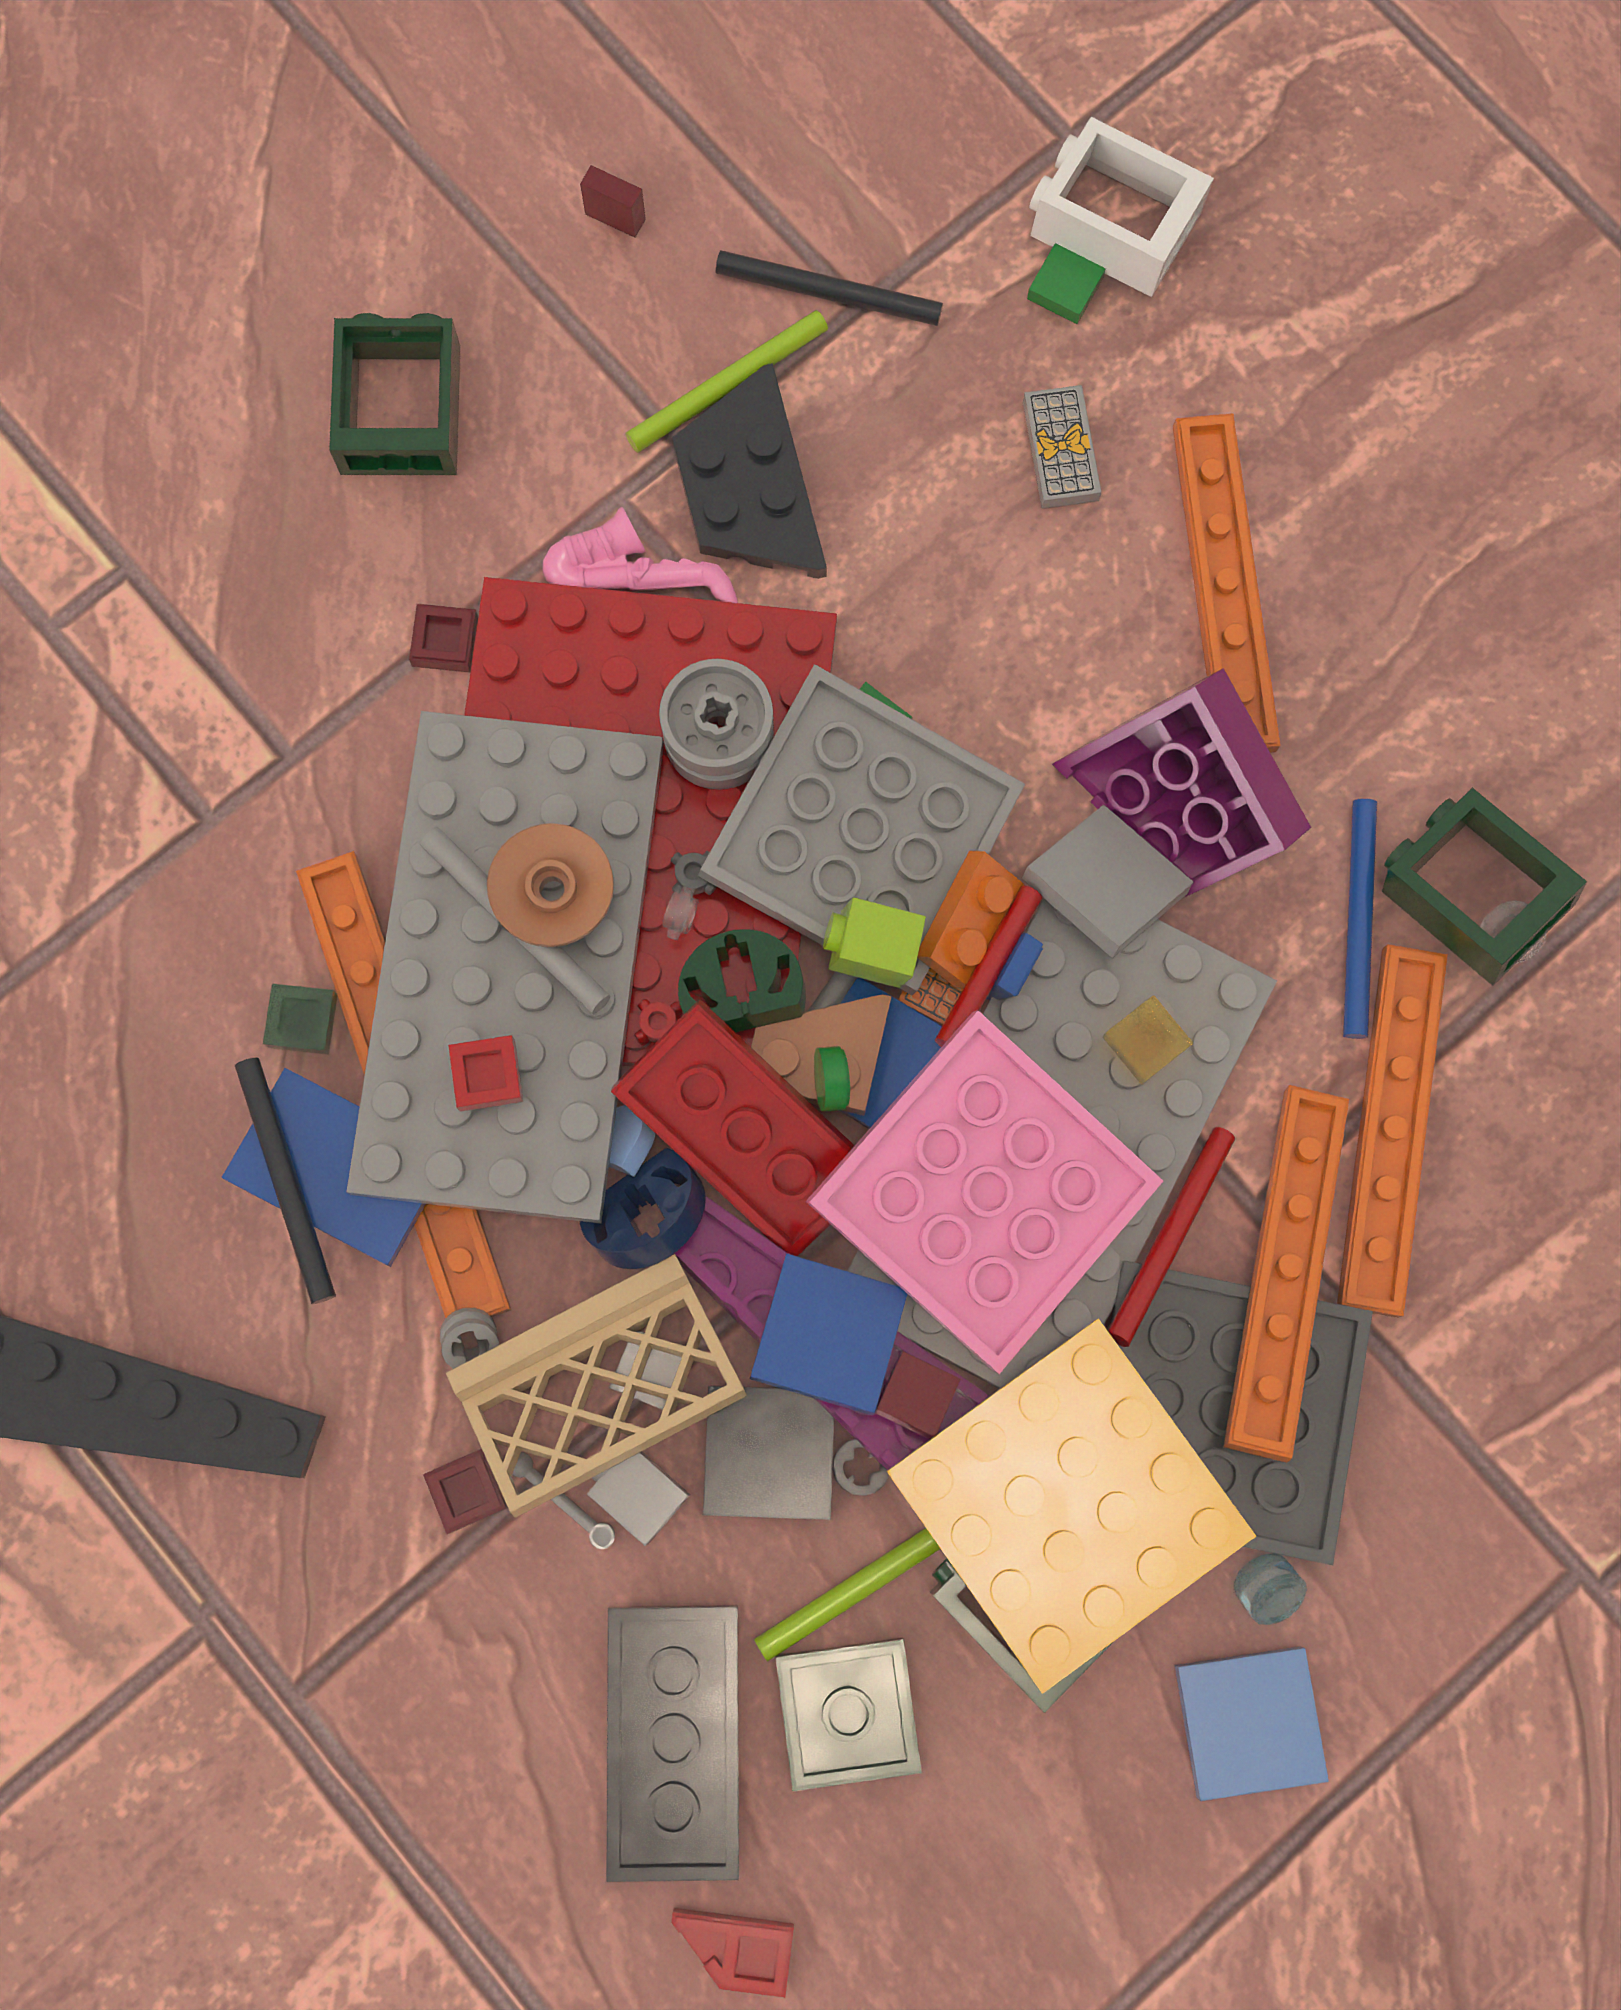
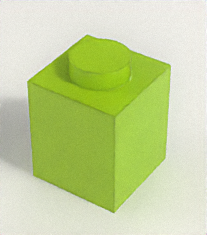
(874, 942)

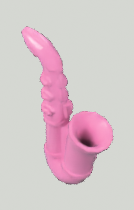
(600, 562)

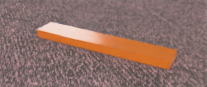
(1225, 563)
(1392, 1131)
(1287, 1275)

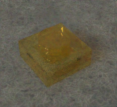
(1147, 1039)

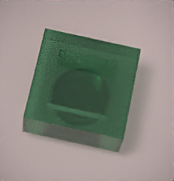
(300, 1019)

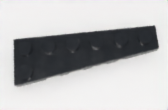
(117, 1403)

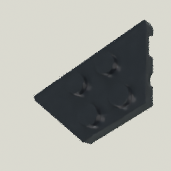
(748, 481)

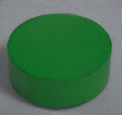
(831, 1078)

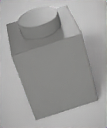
(638, 1496)

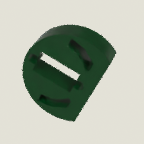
(767, 959)

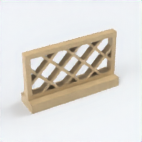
(559, 1346)

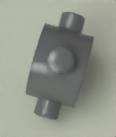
(686, 873)

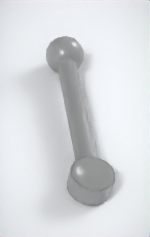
(601, 1533)

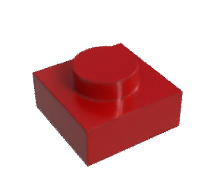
(485, 1073)

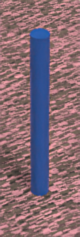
(1360, 919)

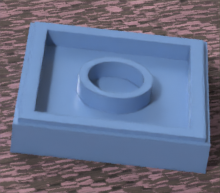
(1251, 1723)

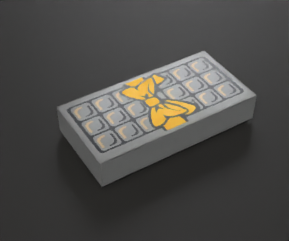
(1061, 446)

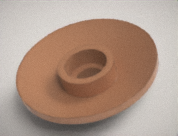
(543, 856)

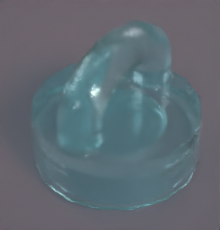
(1270, 1589)

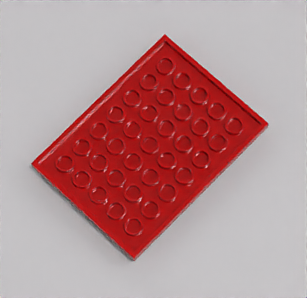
(604, 666)

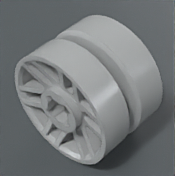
(719, 693)

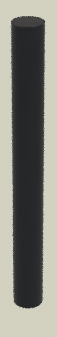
(829, 288)
(285, 1180)

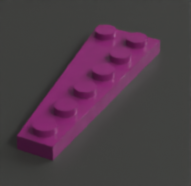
(742, 1276)

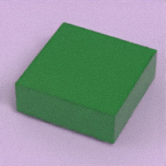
(1066, 283)

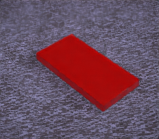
(736, 1124)

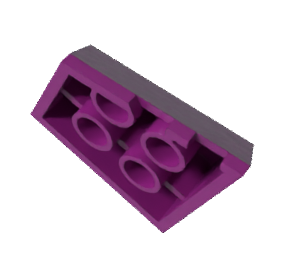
(1193, 782)

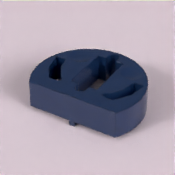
(618, 1235)

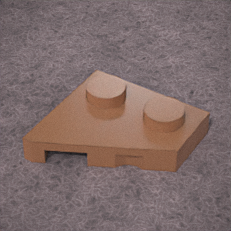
(851, 1025)

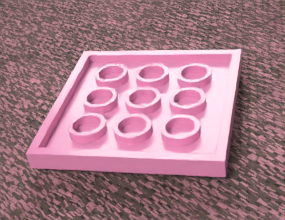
(985, 1191)

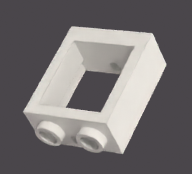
(1139, 166)

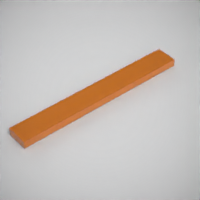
(354, 951)

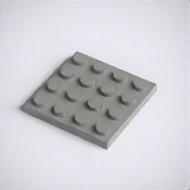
(858, 810)

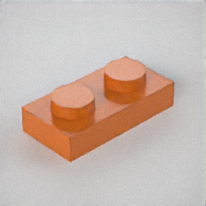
(968, 917)

